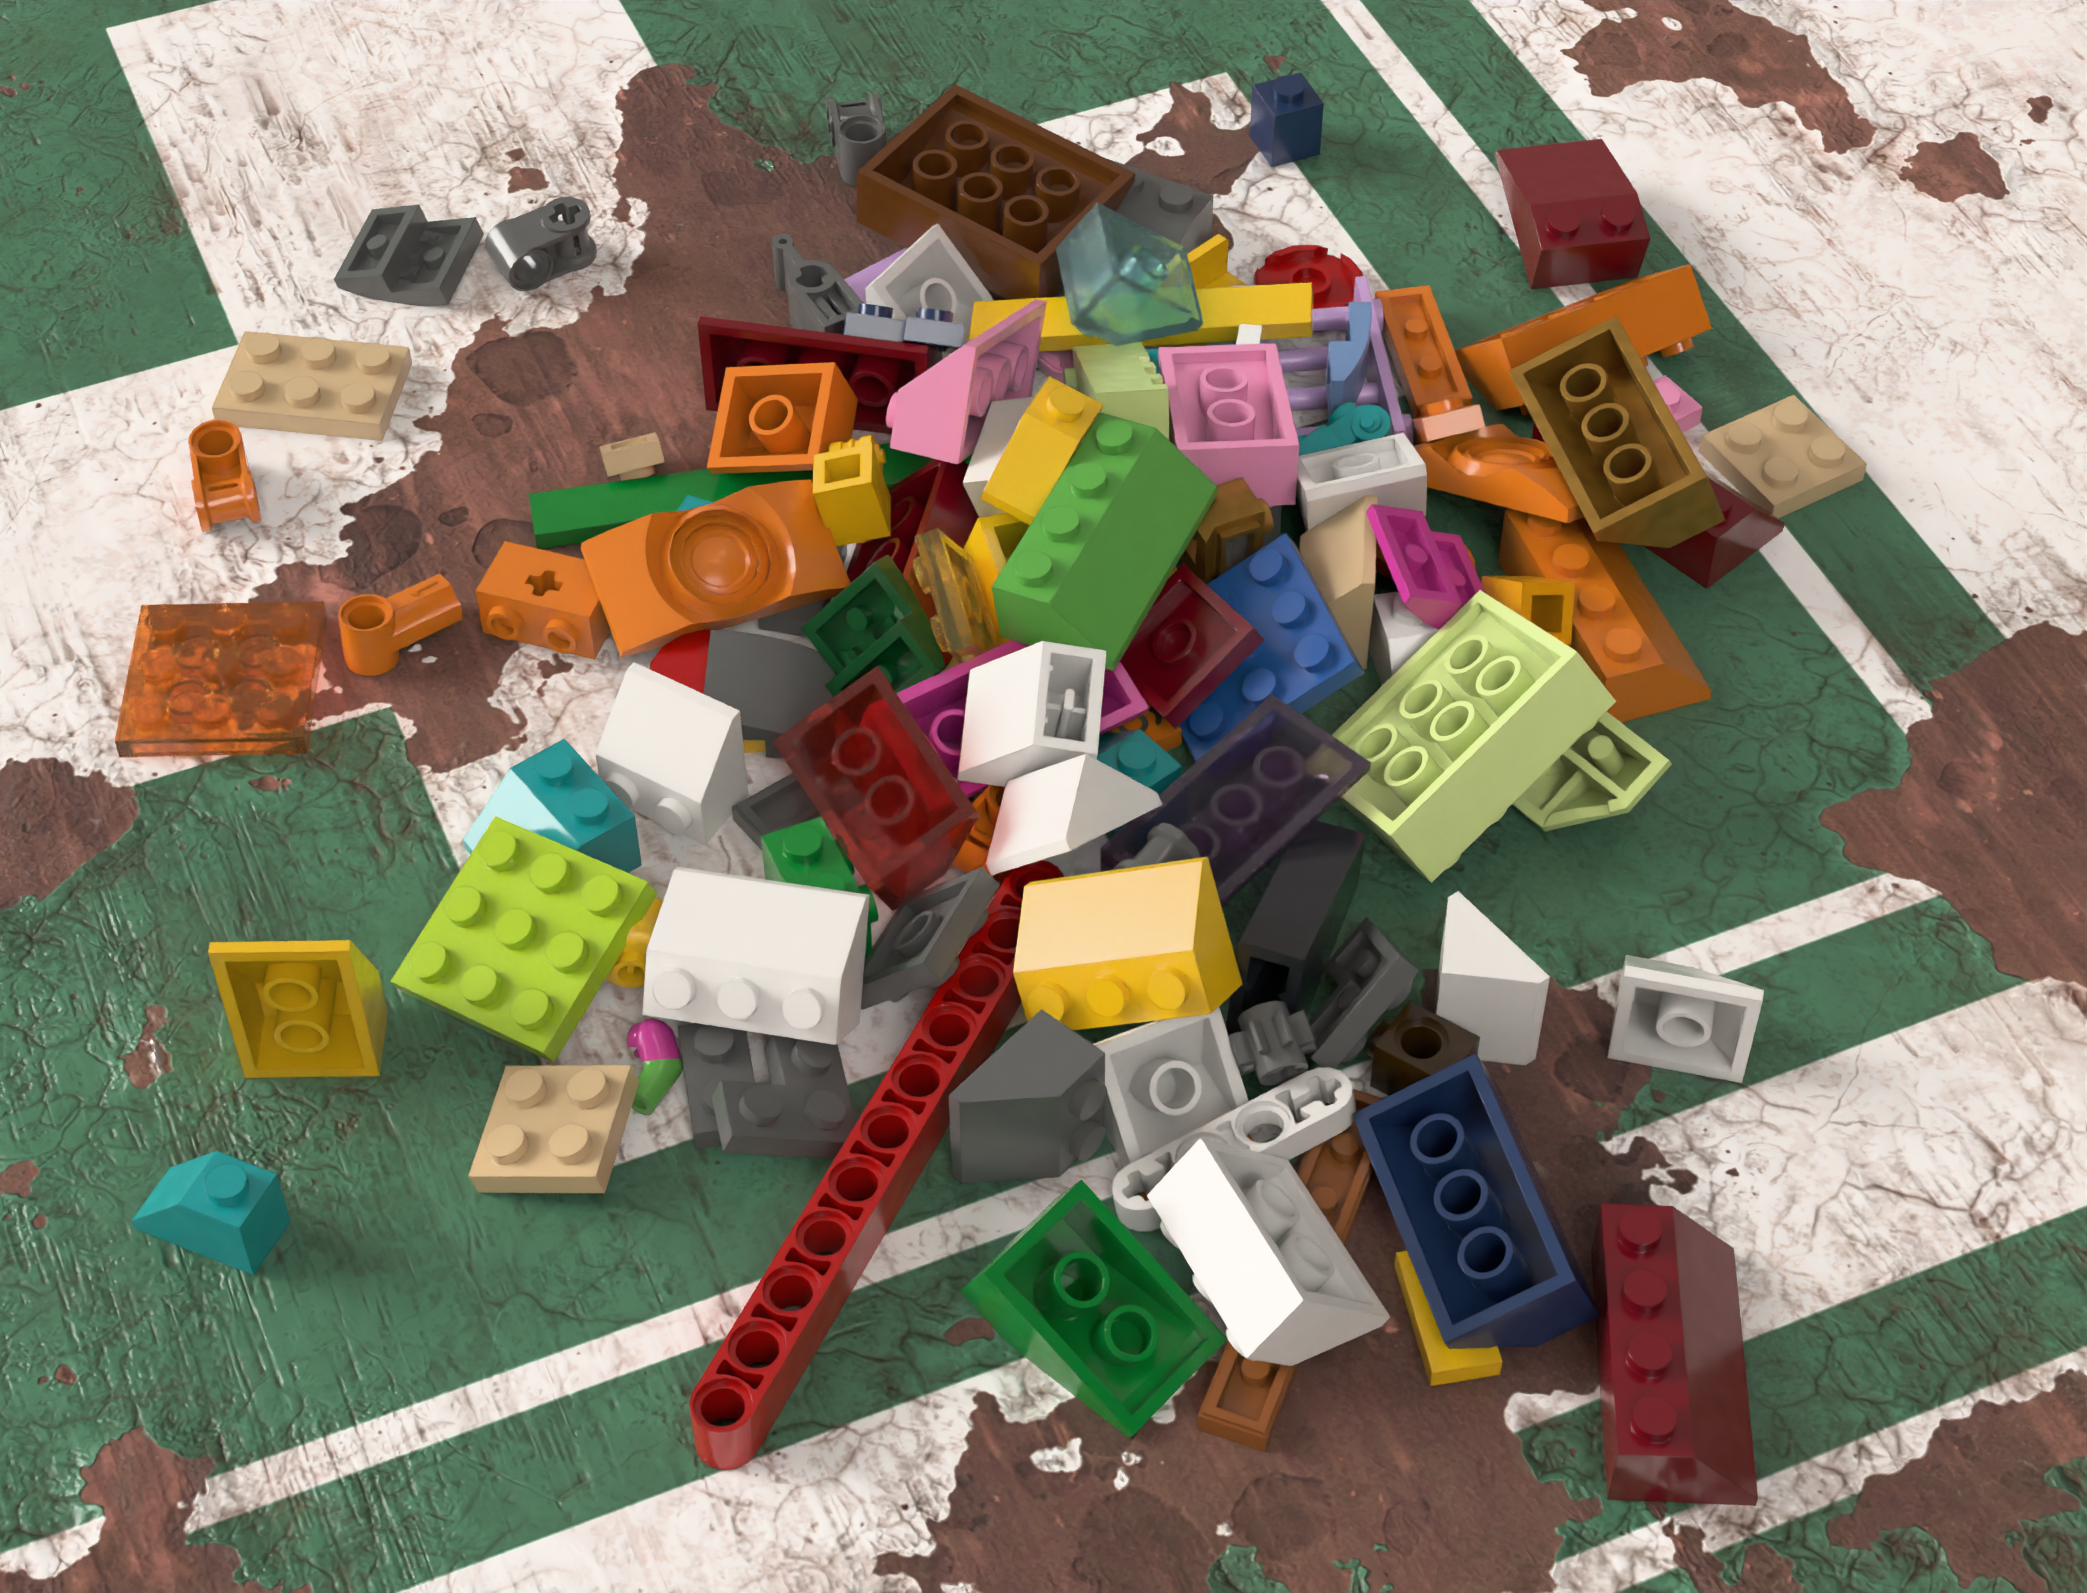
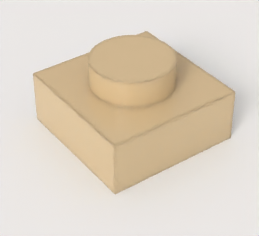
(632, 457)

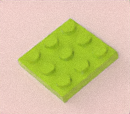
(524, 938)

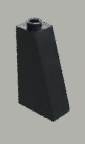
(1298, 921)

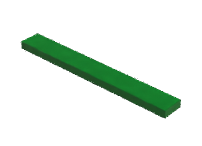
(587, 511)

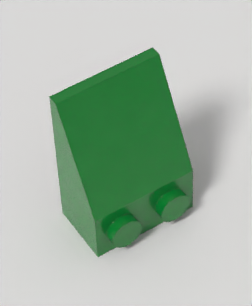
(1094, 1310)

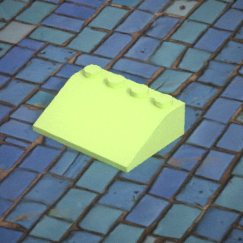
(1466, 731)

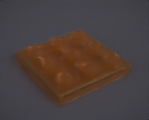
(222, 679)

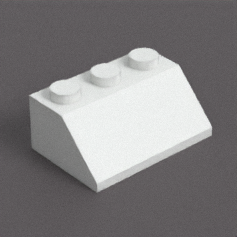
(757, 956)
(1264, 1254)

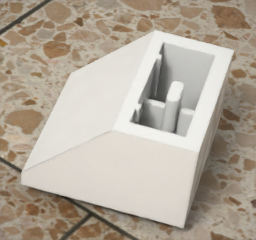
(1031, 712)

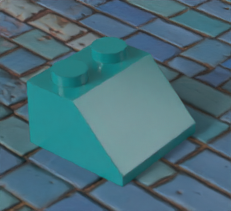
(566, 803)

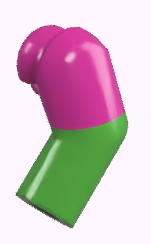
(660, 1060)

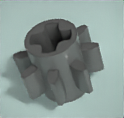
(1272, 1042)

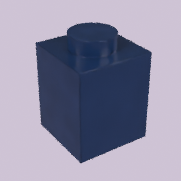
(1286, 119)

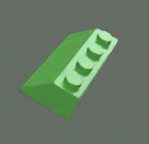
(1103, 541)

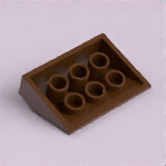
(992, 185)

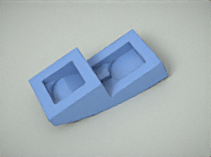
(1349, 358)

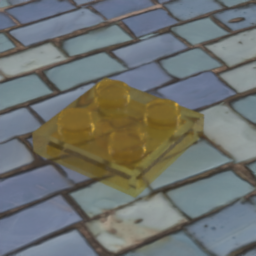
(951, 577)

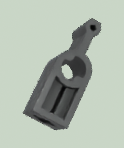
(814, 288)

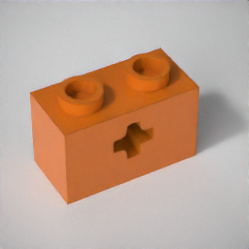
(542, 601)

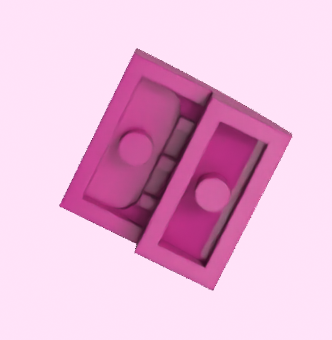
(1426, 565)

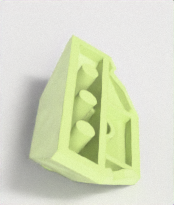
(1594, 778)

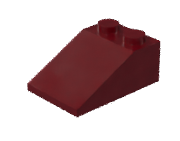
(1573, 213)

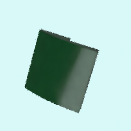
(873, 626)

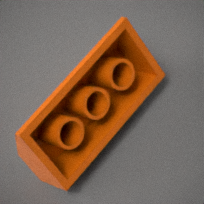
(1654, 310)
(1614, 614)

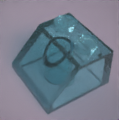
(1126, 280)

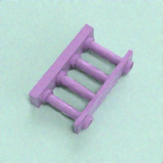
(1379, 386)

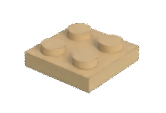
(1782, 457)
(554, 1129)

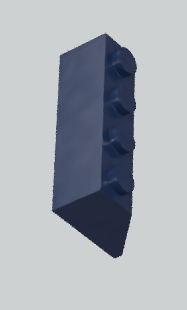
(1474, 1212)

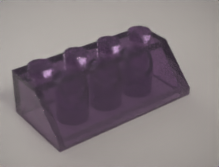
(1249, 795)

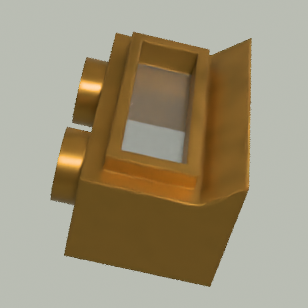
(1228, 532)

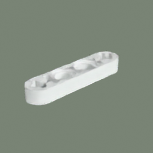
(1272, 1107)

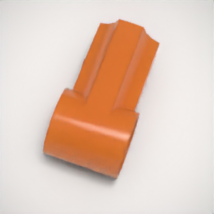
(379, 627)

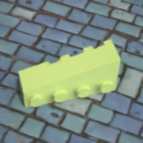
(1122, 382)

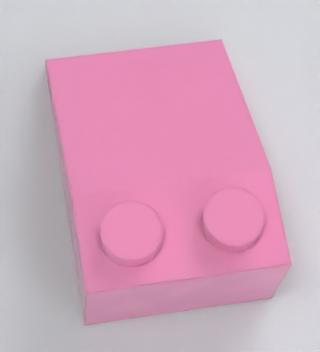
(1233, 416)

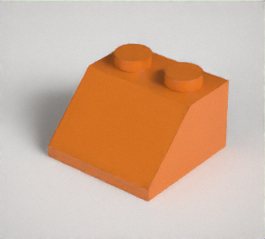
(780, 417)

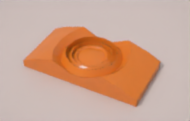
(1500, 470)
(714, 565)

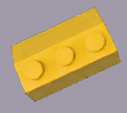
(1125, 946)

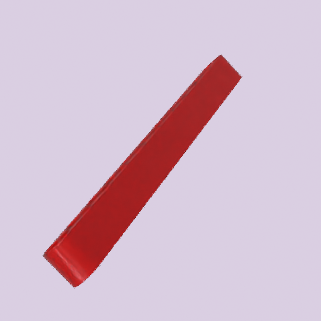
(940, 1053)

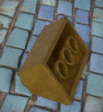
(1617, 440)

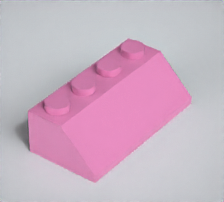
(948, 404)

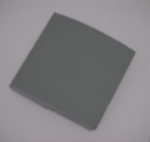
(408, 258)
(767, 681)

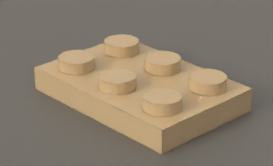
(313, 385)

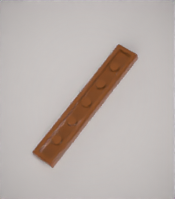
(1251, 1394)

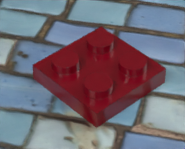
(1186, 646)

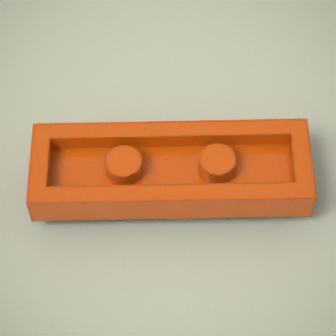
(1421, 347)

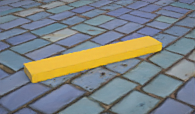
(1278, 308)

